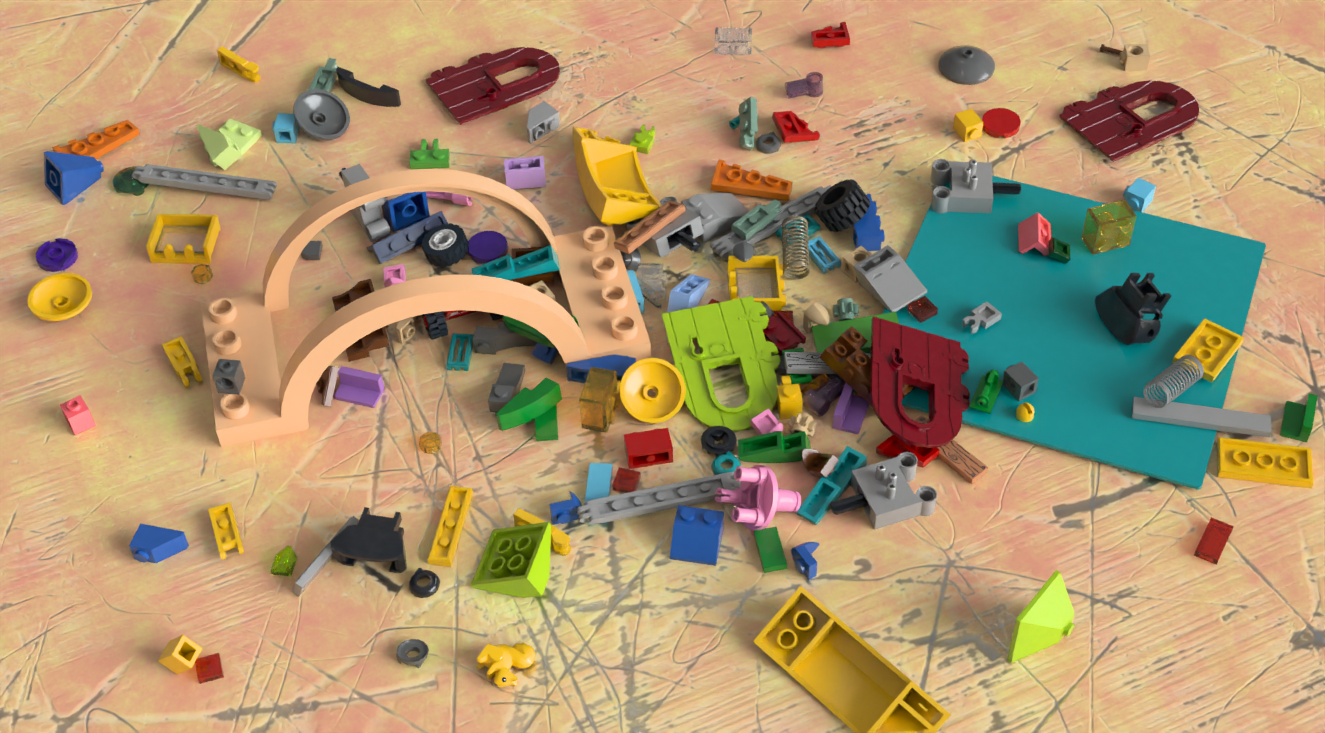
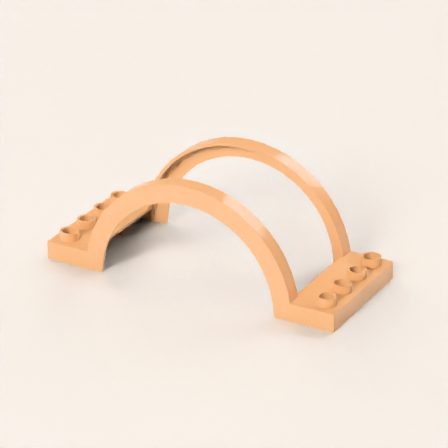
(243, 331)

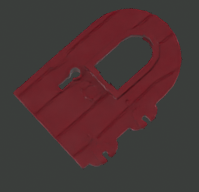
(474, 90)
(1112, 117)
(926, 363)

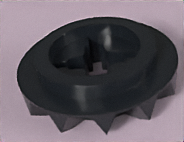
(718, 433)

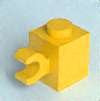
(788, 399)

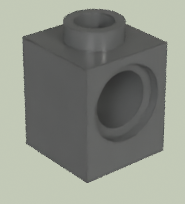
(229, 376)
(1020, 381)

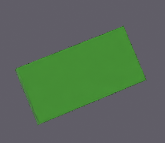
(827, 335)

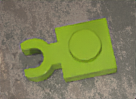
(643, 140)

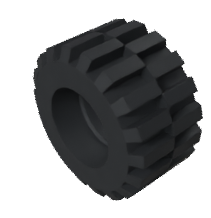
(842, 205)

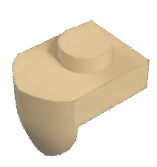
(815, 315)

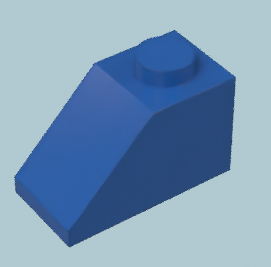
(156, 543)

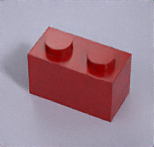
(648, 448)

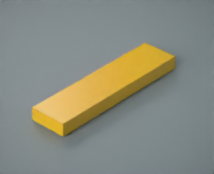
(450, 526)

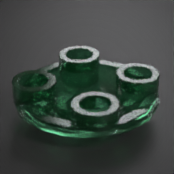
(125, 183)

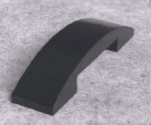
(382, 96)

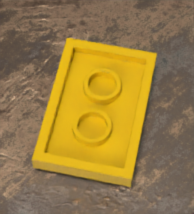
(1211, 346)

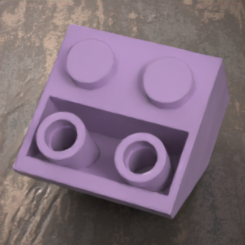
(525, 172)

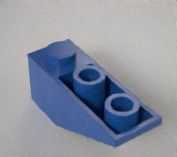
(867, 229)

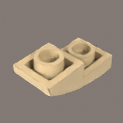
(406, 328)

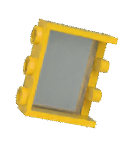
(183, 238)
(757, 278)

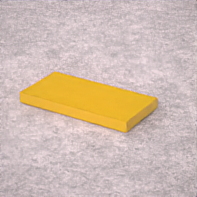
(1264, 462)

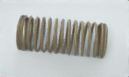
(795, 245)

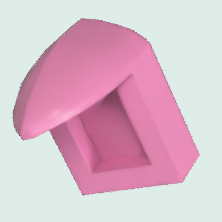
(394, 275)
(766, 423)

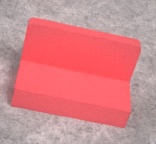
(1034, 233)

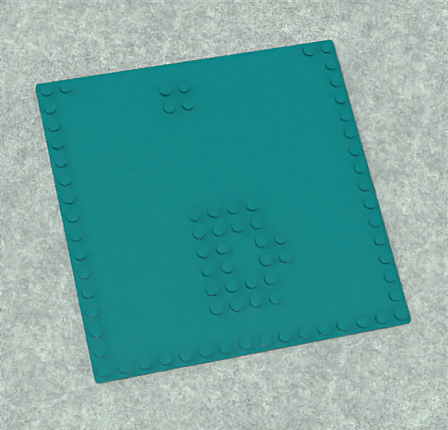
(1058, 334)

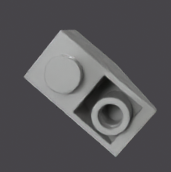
(541, 121)

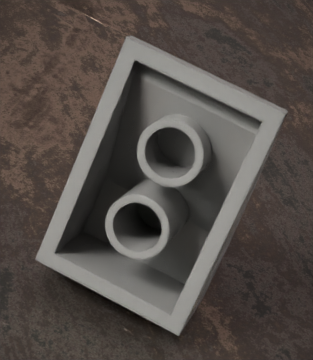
(716, 212)

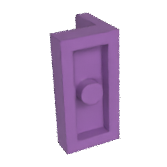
(359, 387)
(849, 411)

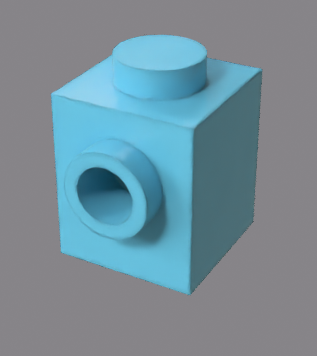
(285, 128)
(1139, 194)

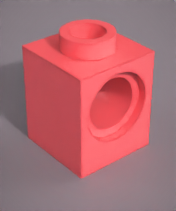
(77, 415)

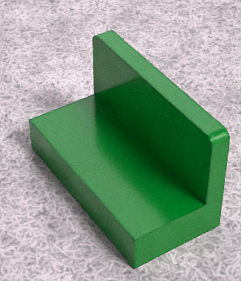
(1299, 419)

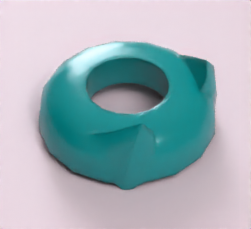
(729, 457)

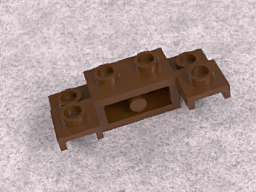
(372, 341)
(852, 363)

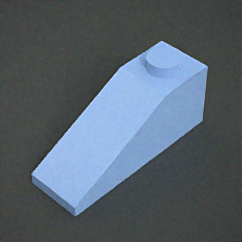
(687, 293)

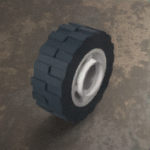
(445, 245)

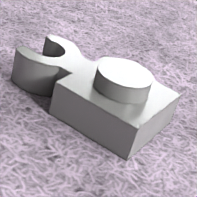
(983, 316)

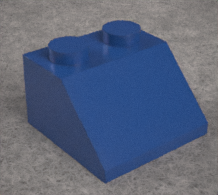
(405, 210)
(697, 535)

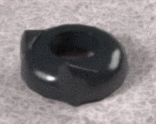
(426, 591)

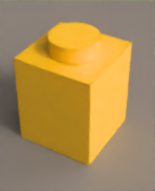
(968, 125)
(180, 654)

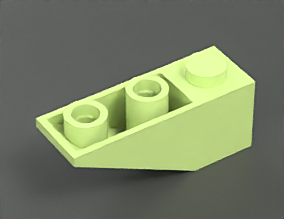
(221, 149)

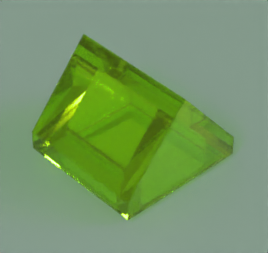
(284, 562)

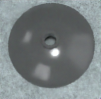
(966, 65)
(326, 109)

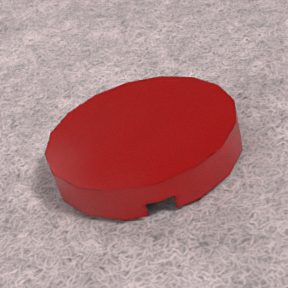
(1001, 122)

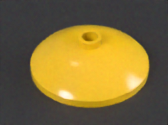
(59, 296)
(656, 376)

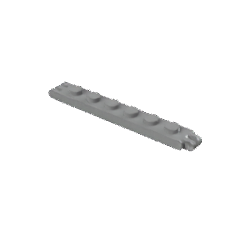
(205, 181)
(798, 207)
(655, 499)

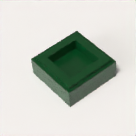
(1059, 250)

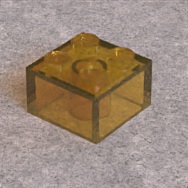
(1108, 227)
(599, 399)

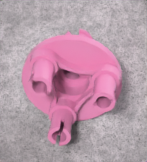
(758, 497)

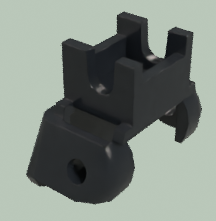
(1124, 307)
(372, 540)

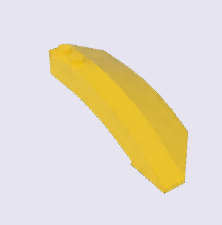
(612, 178)
(846, 671)

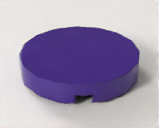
(487, 246)
(56, 255)

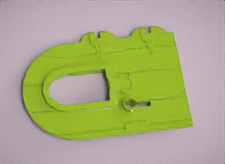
(725, 335)

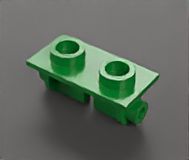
(986, 392)

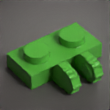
(429, 158)

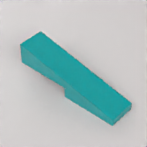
(531, 264)
(832, 487)

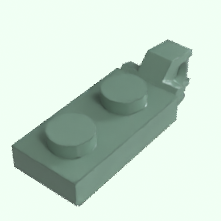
(325, 76)
(748, 122)
(756, 219)

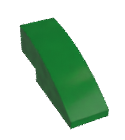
(529, 404)
(773, 447)

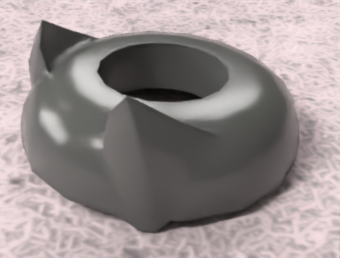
(768, 148)
(412, 645)

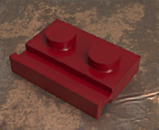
(783, 333)

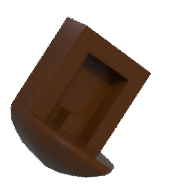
(818, 463)

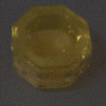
(201, 273)
(430, 442)

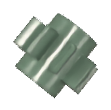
(845, 309)

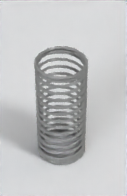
(1166, 372)

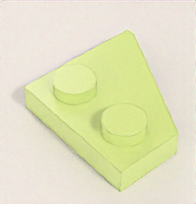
(241, 134)

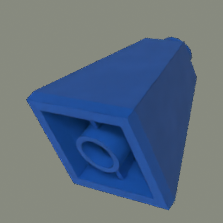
(70, 174)

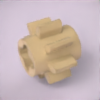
(802, 423)

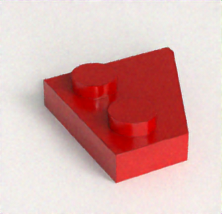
(831, 37)
(792, 128)
(894, 446)

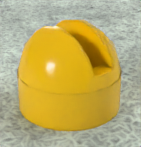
(1022, 412)

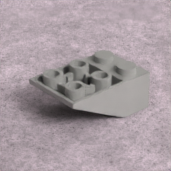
(889, 279)

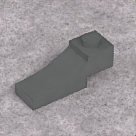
(491, 340)
(507, 386)

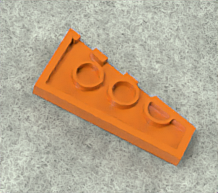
(101, 143)
(739, 181)

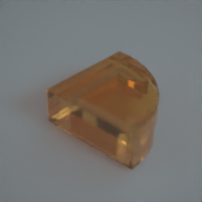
(816, 383)

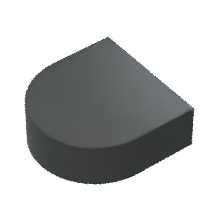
(312, 250)

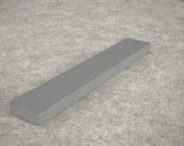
(1203, 417)

